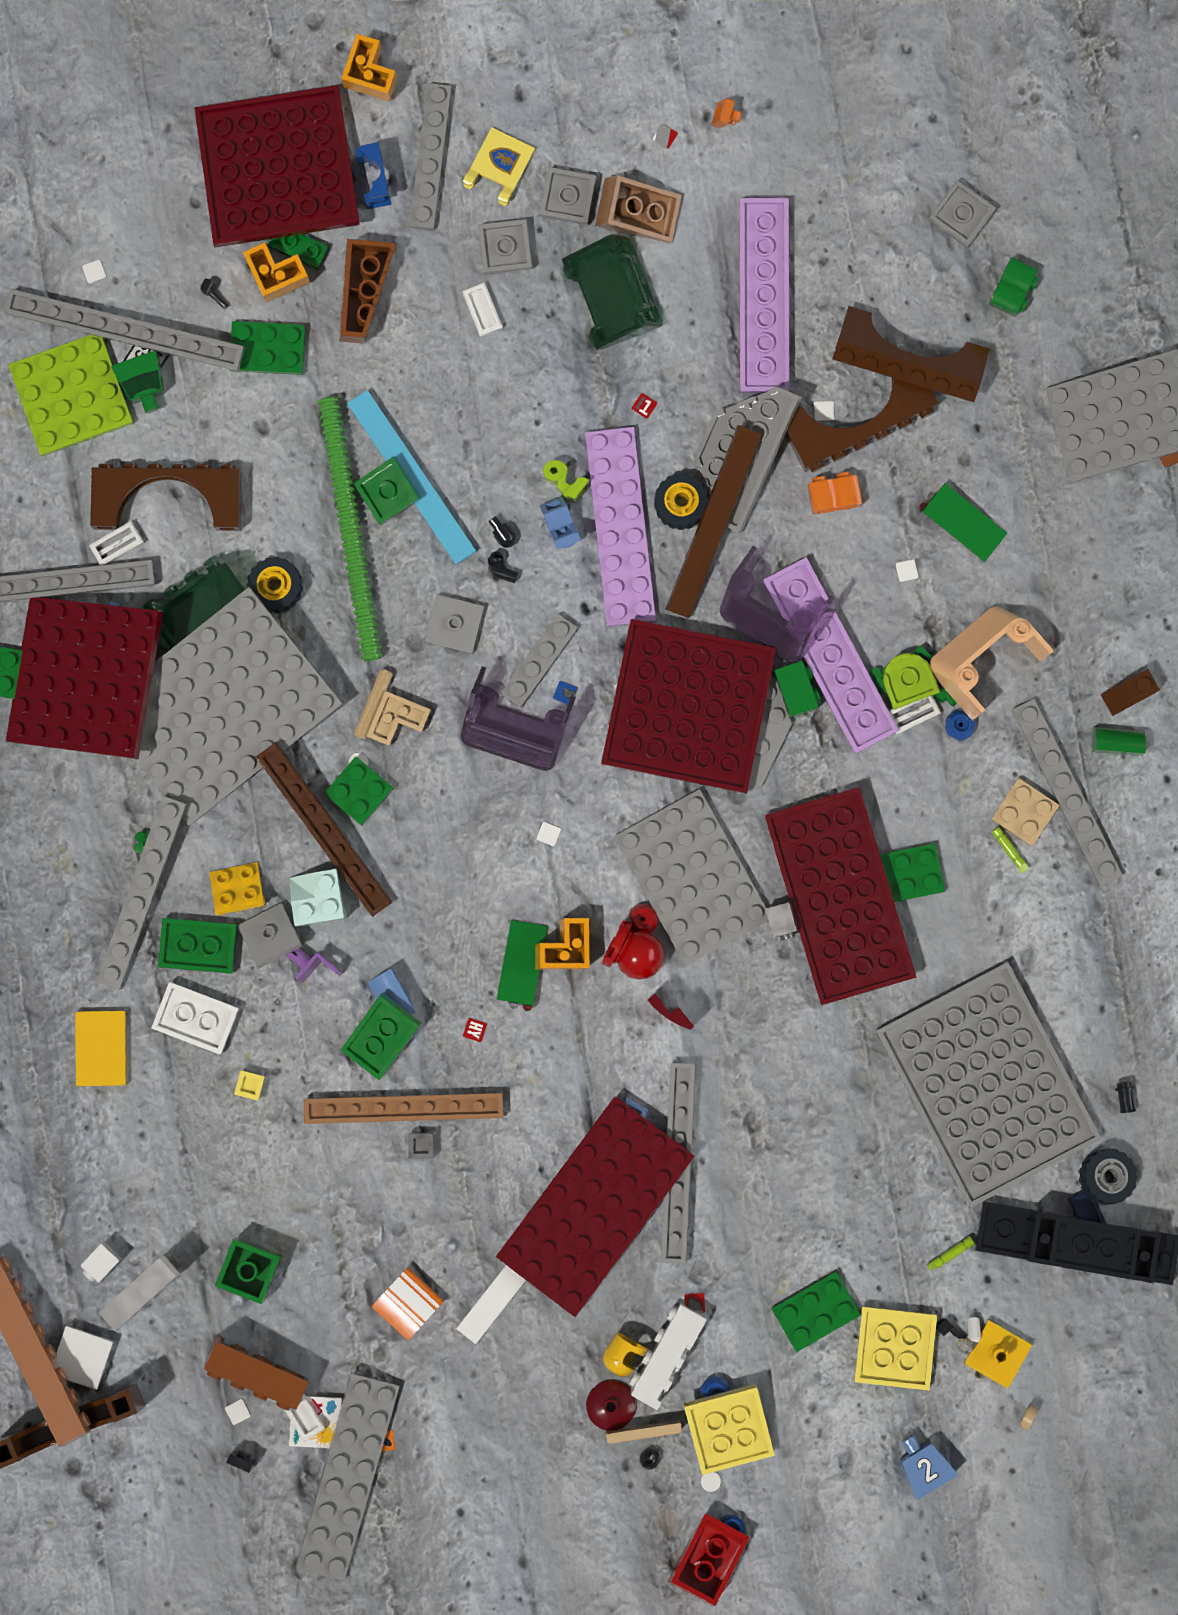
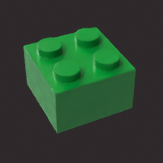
(248, 1270)

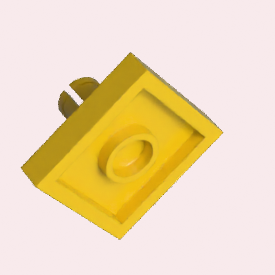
(998, 1354)

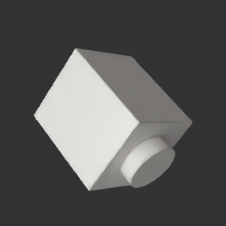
(100, 1263)

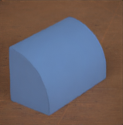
(391, 986)

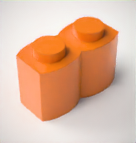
(834, 494)

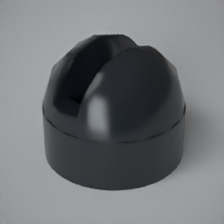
(645, 1455)

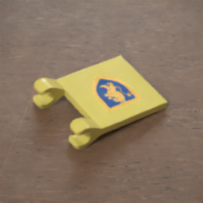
(501, 161)

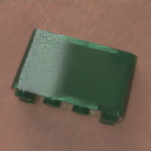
(194, 600)

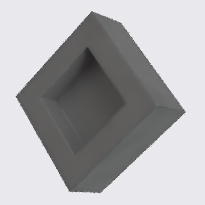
(421, 1145)

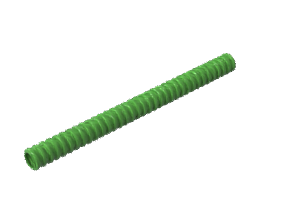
(350, 528)

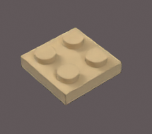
(1024, 812)

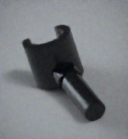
(207, 288)
(945, 1326)

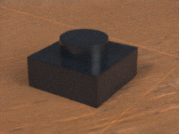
(241, 1460)

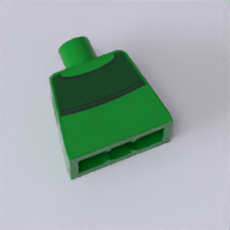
(141, 379)

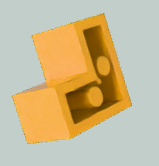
(364, 74)
(274, 278)
(571, 952)

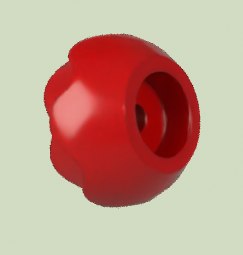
(646, 911)

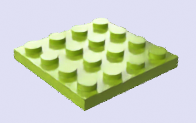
(70, 394)

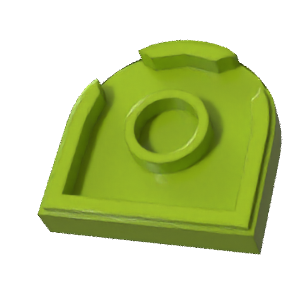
(909, 680)

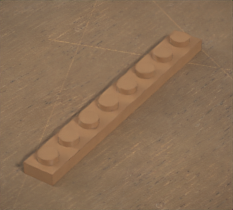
(403, 1108)

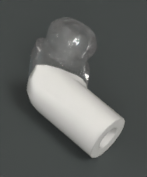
(974, 1336)

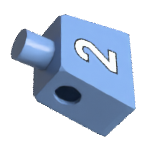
(925, 1467)

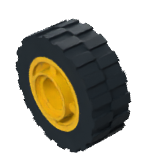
(680, 486)
(271, 570)

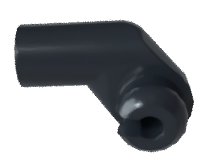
(499, 569)

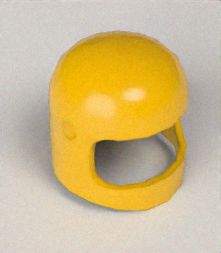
(620, 1354)

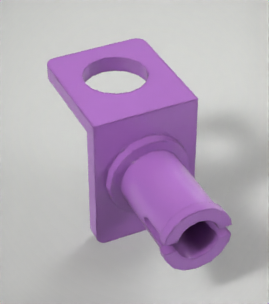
(309, 964)

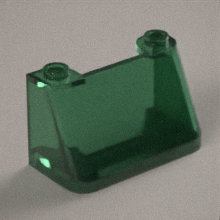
(613, 290)

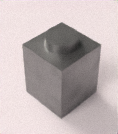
(782, 921)

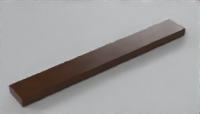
(713, 521)
(324, 829)

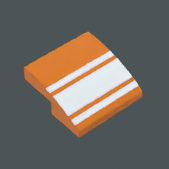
(407, 1303)

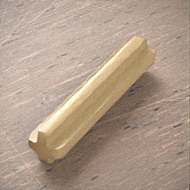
(373, 702)

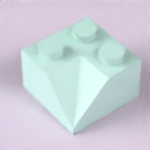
(317, 898)

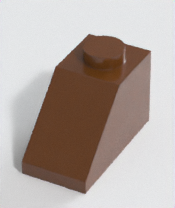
(1130, 692)

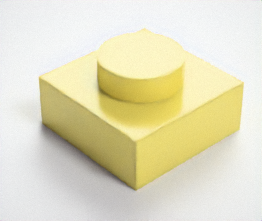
(249, 1085)

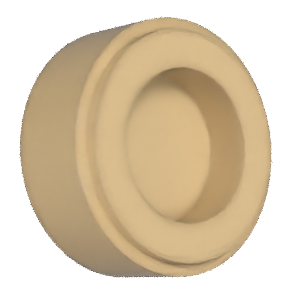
(1028, 1417)

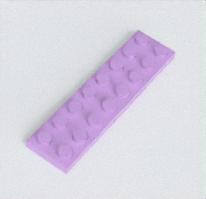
(764, 294)
(620, 526)
(833, 660)

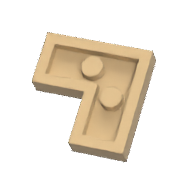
(395, 711)

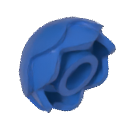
(953, 729)
(713, 1383)

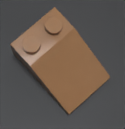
(638, 209)

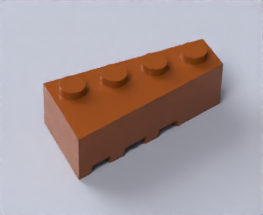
(363, 280)
(255, 1374)

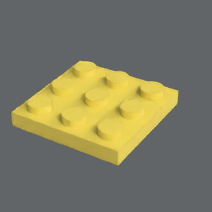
(895, 1348)
(729, 1429)

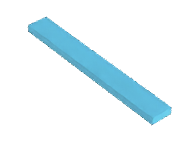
(430, 504)

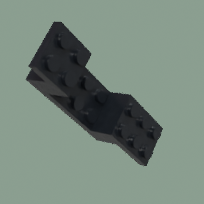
(1077, 1243)

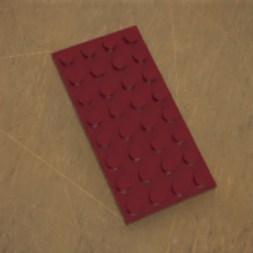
(840, 896)
(595, 1206)

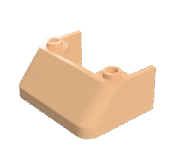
(953, 663)

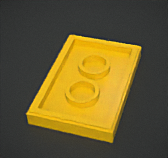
(101, 1048)

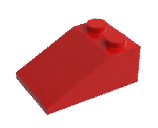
(708, 1560)

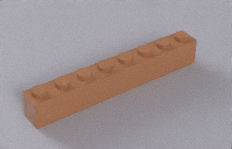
(38, 1362)

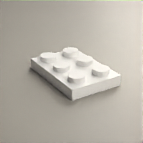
(195, 1018)

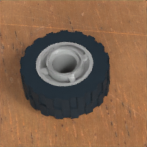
(1122, 1173)

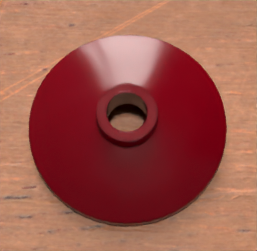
(608, 1392)

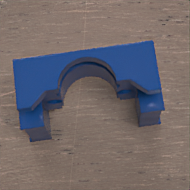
(379, 193)

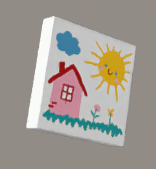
(328, 1411)

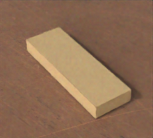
(643, 1432)

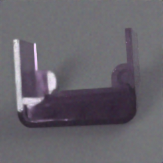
(765, 626)
(511, 732)

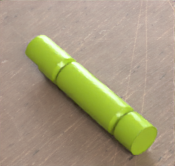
(1010, 850)
(951, 1253)

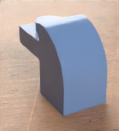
(560, 523)

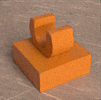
(725, 114)

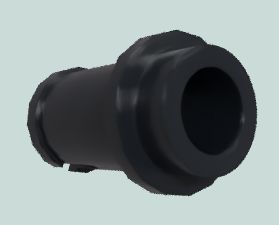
(1126, 1097)

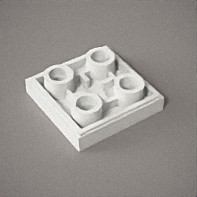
(83, 1356)

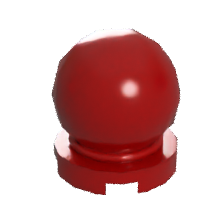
(636, 953)

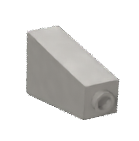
(141, 1291)

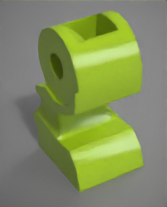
(557, 474)

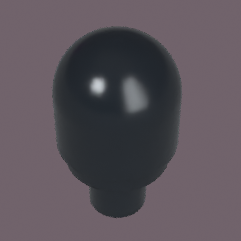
(503, 533)

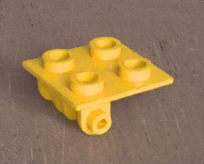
(236, 889)

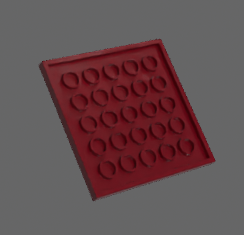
(276, 166)
(84, 677)
(688, 706)

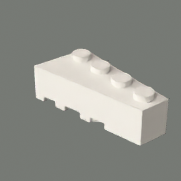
(667, 1355)

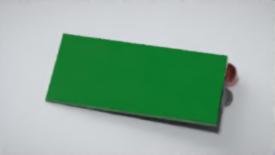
(963, 521)
(518, 972)

